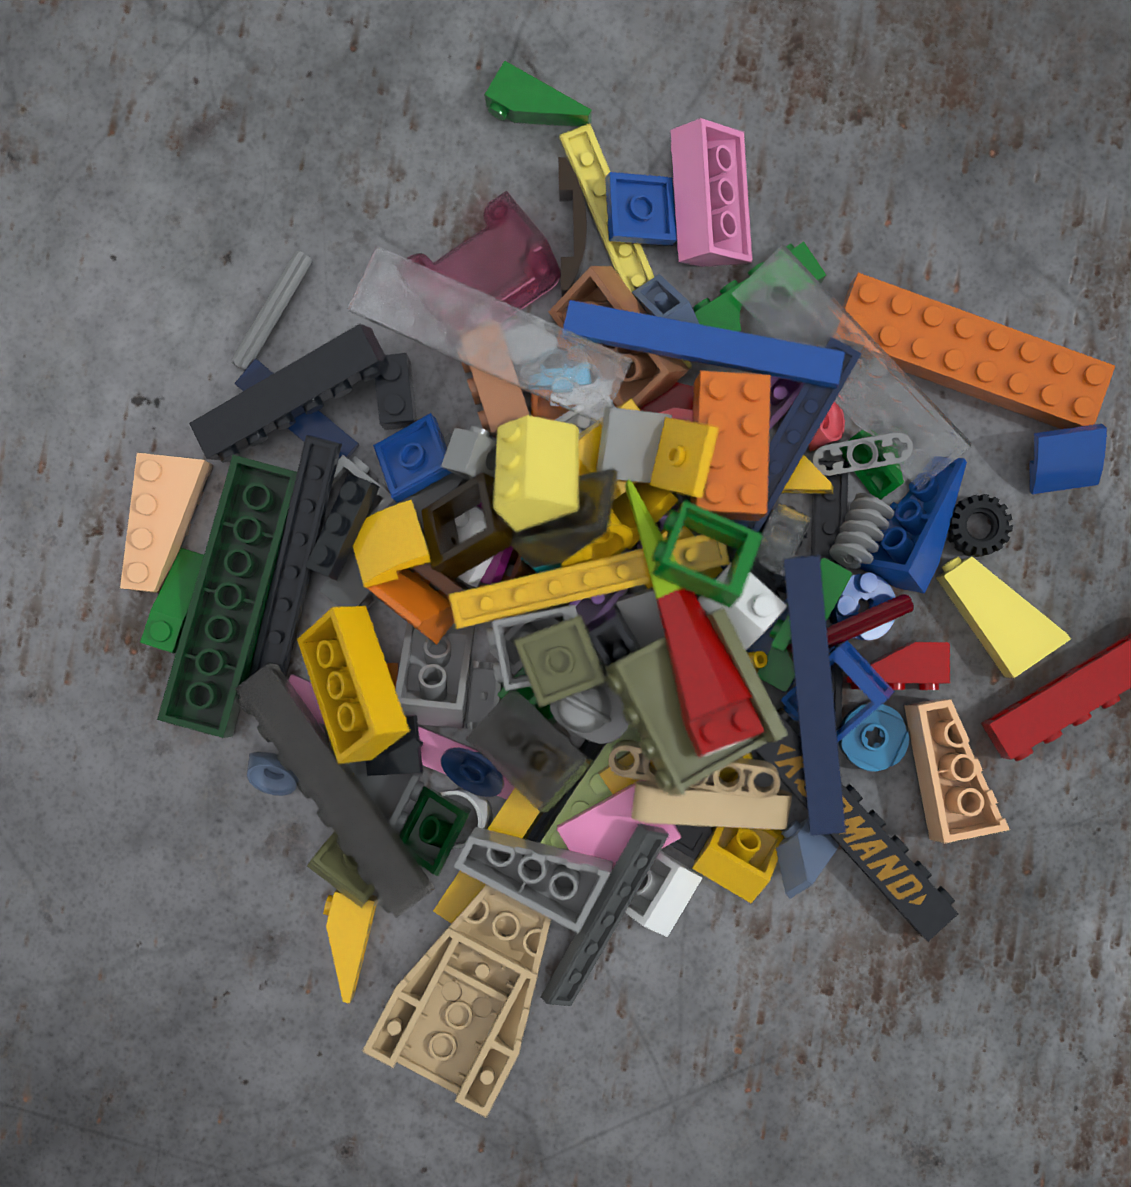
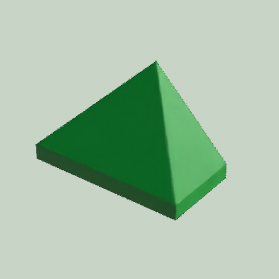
(878, 480)

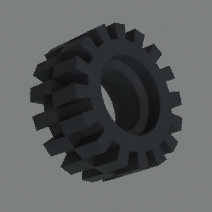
(999, 525)

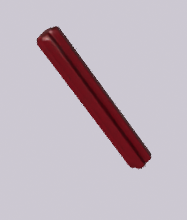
(866, 620)

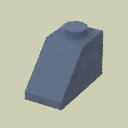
(664, 301)
(803, 856)

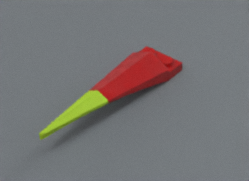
(708, 685)

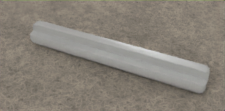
(271, 310)

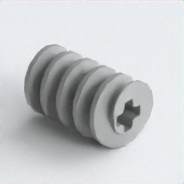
(860, 531)

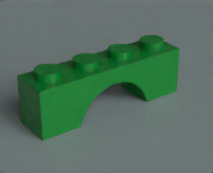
(725, 309)

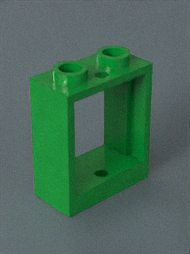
(720, 529)

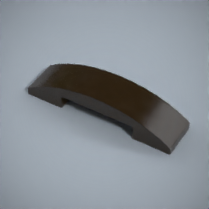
(571, 190)

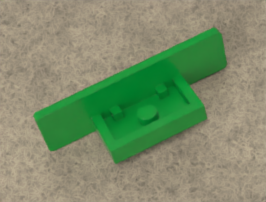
(780, 667)

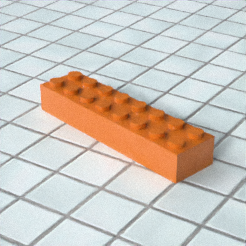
(980, 355)

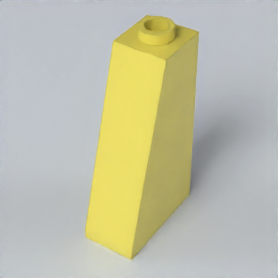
(1001, 619)

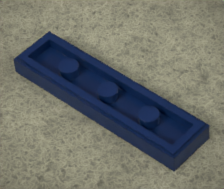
(311, 424)

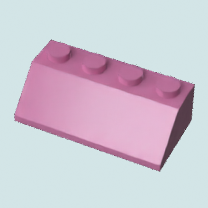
(710, 194)

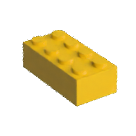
(352, 684)

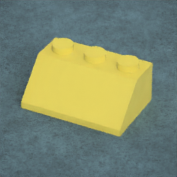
(536, 471)

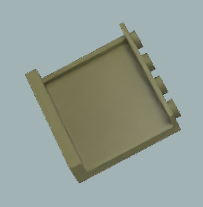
(653, 707)

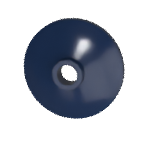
(472, 772)

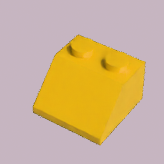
(740, 859)

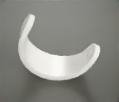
(481, 805)

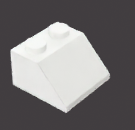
(752, 611)
(663, 894)

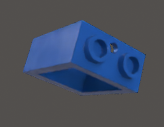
(864, 677)

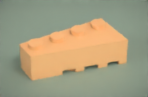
(160, 517)
(949, 775)

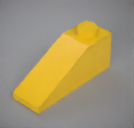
(348, 936)

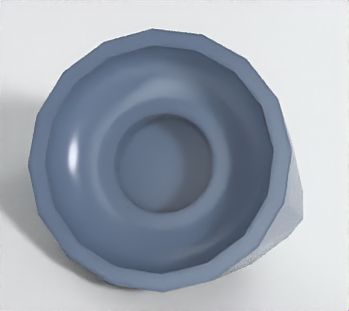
(269, 775)

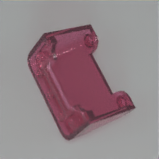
(504, 259)

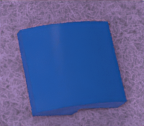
(1068, 458)

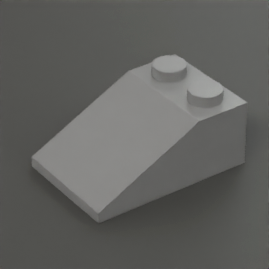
(435, 677)

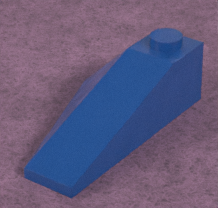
(918, 531)

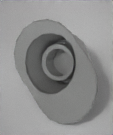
(592, 714)

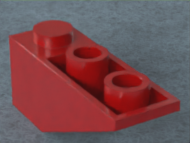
(913, 663)

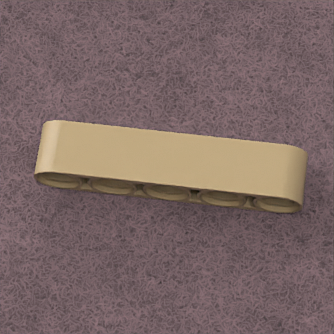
(743, 785)
(709, 808)

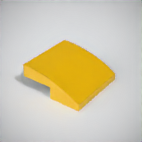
(389, 543)

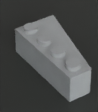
(536, 874)

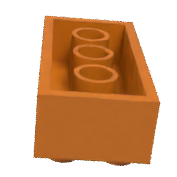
(739, 462)

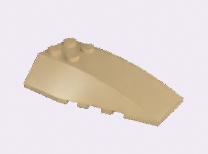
(467, 1001)

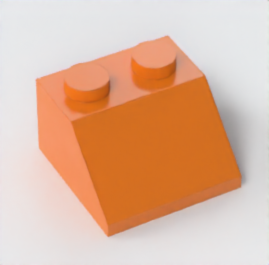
(417, 603)

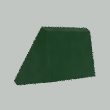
(433, 829)

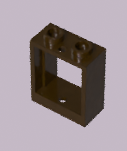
(441, 532)

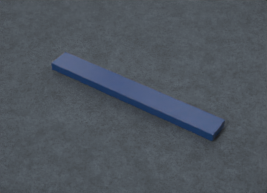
(705, 344)

